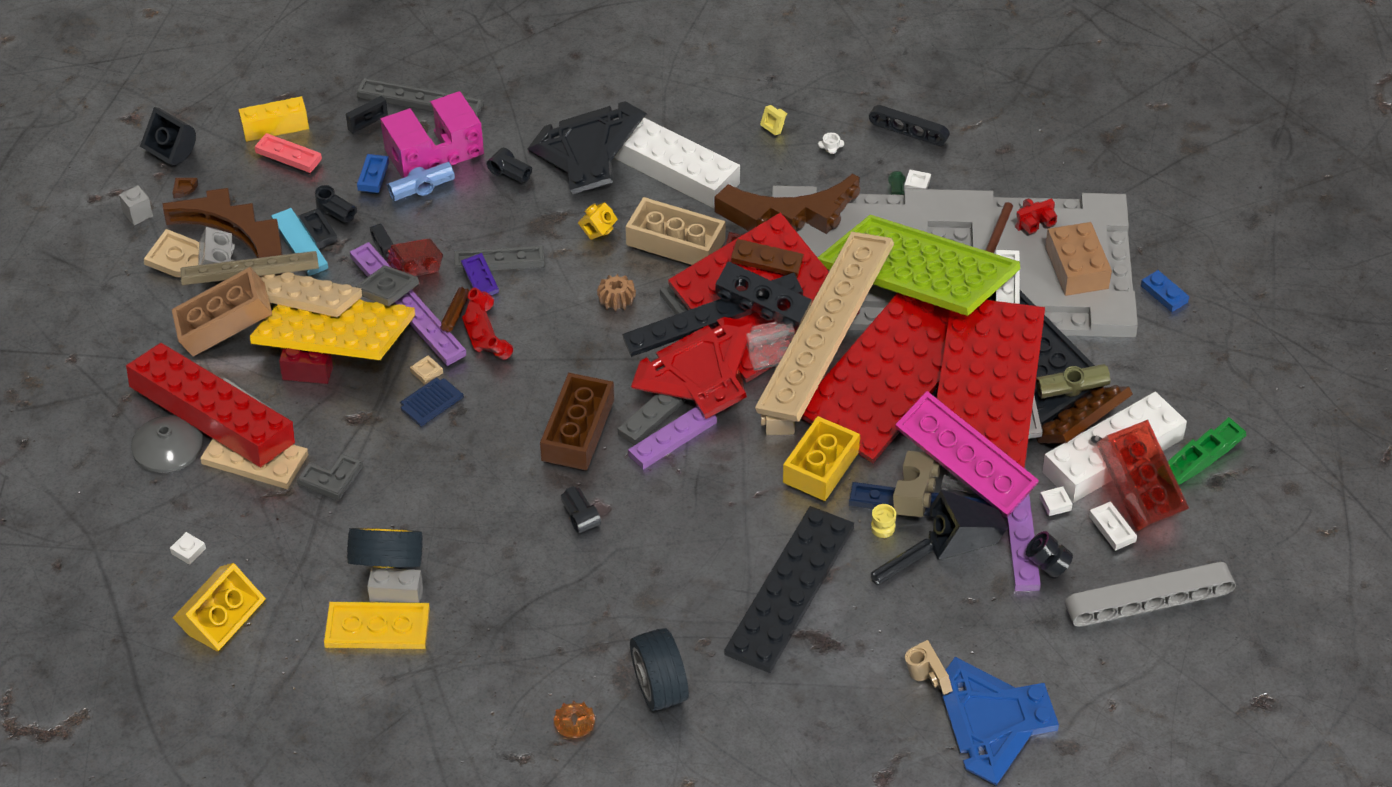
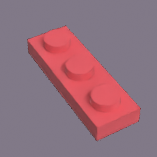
(288, 153)

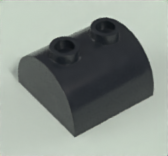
(168, 137)

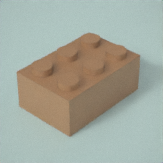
(1078, 258)

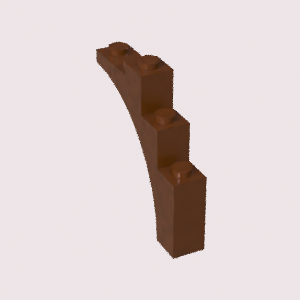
(818, 209)
(217, 212)

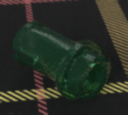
(897, 181)

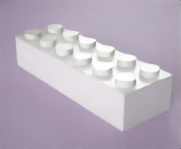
(678, 162)
(1079, 463)

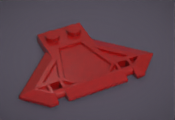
(699, 367)

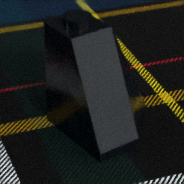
(963, 525)

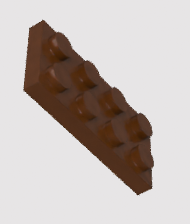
(1083, 414)

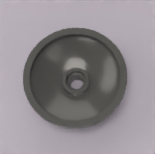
(166, 444)

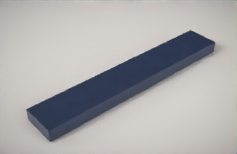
(871, 495)

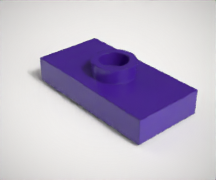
(479, 274)

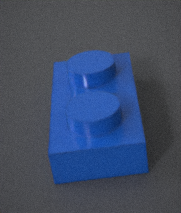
(373, 173)
(1164, 291)

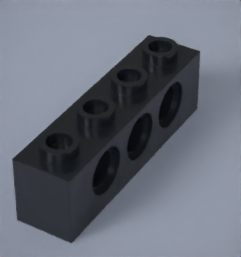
(756, 285)

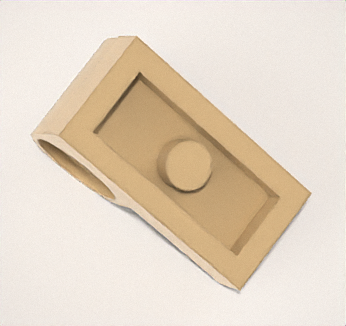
(925, 664)

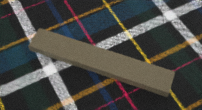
(261, 266)

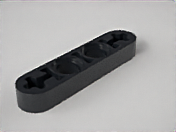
(937, 136)

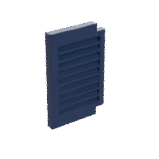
(430, 400)

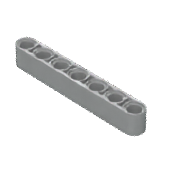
(1150, 594)

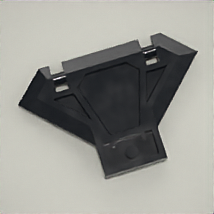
(588, 144)

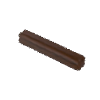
(454, 309)

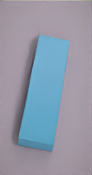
(298, 238)

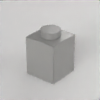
(136, 205)

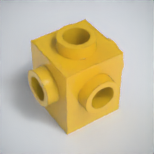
(597, 220)

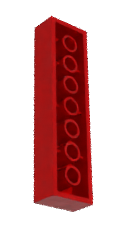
(211, 404)

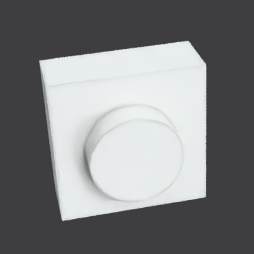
(917, 180)
(1056, 501)
(187, 548)

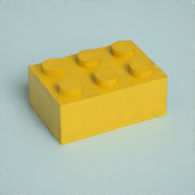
(821, 458)

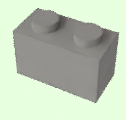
(395, 585)

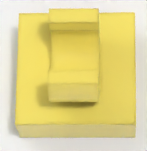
(773, 119)

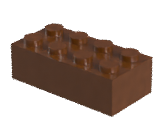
(577, 421)

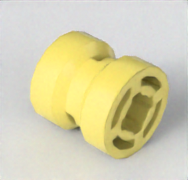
(883, 520)

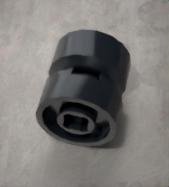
(1050, 555)

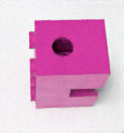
(455, 128)

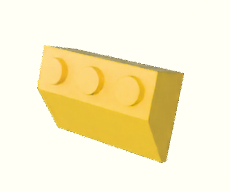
(273, 118)
(219, 607)

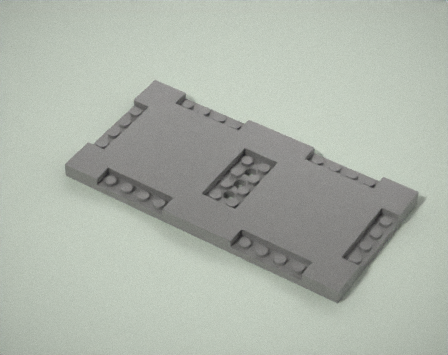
(971, 219)

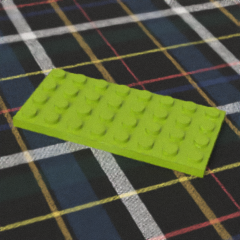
(932, 266)

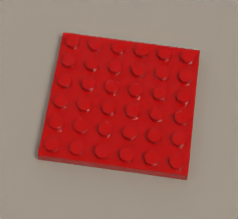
(697, 283)

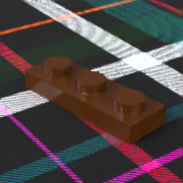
(766, 257)

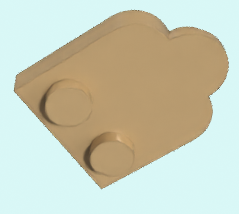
(172, 253)

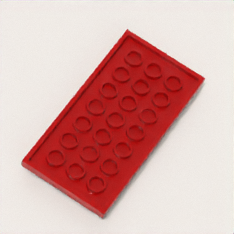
(993, 371)
(884, 373)

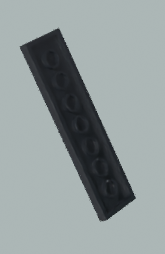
(789, 589)

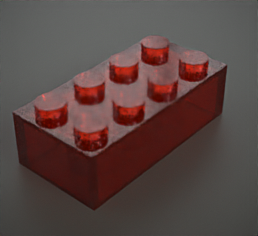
(1142, 475)

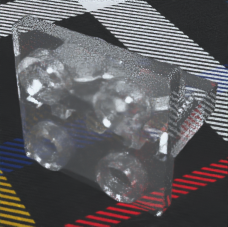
(768, 344)

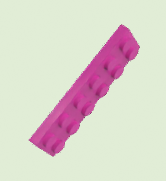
(966, 454)

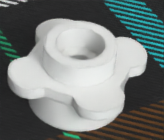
(831, 142)

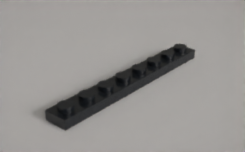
(688, 322)

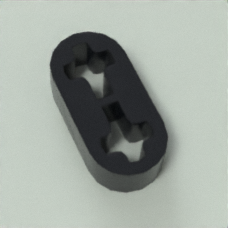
(381, 240)

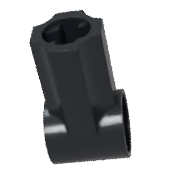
(505, 162)
(332, 204)
(581, 513)

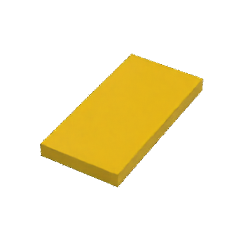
(377, 625)

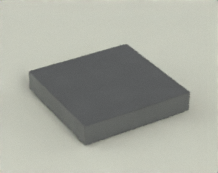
(387, 285)

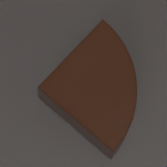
(184, 187)

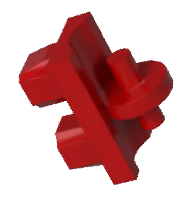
(1034, 213)

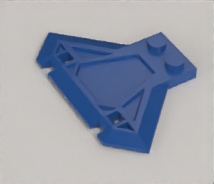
(994, 718)

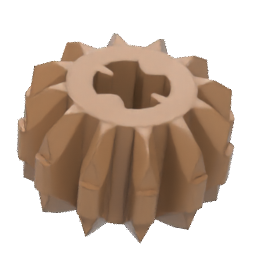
(616, 292)

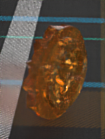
(584, 723)

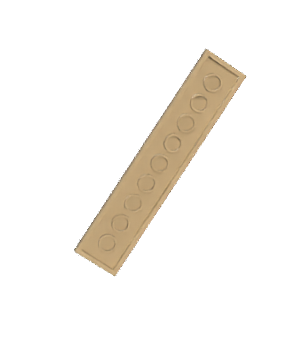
(824, 326)

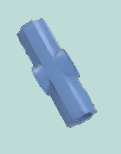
(420, 181)

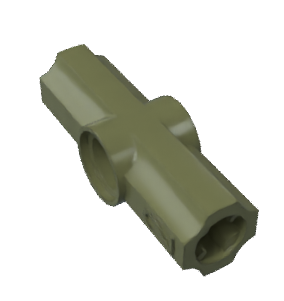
(1085, 379)

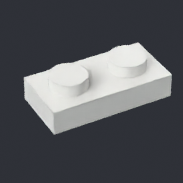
(1112, 526)

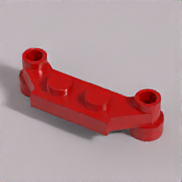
(480, 328)

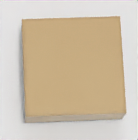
(426, 370)

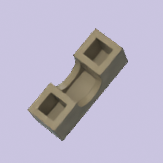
(914, 492)

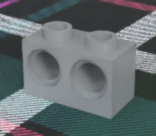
(215, 247)

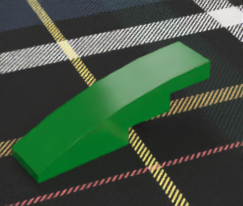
(1206, 450)

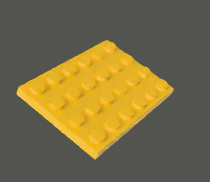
(360, 331)

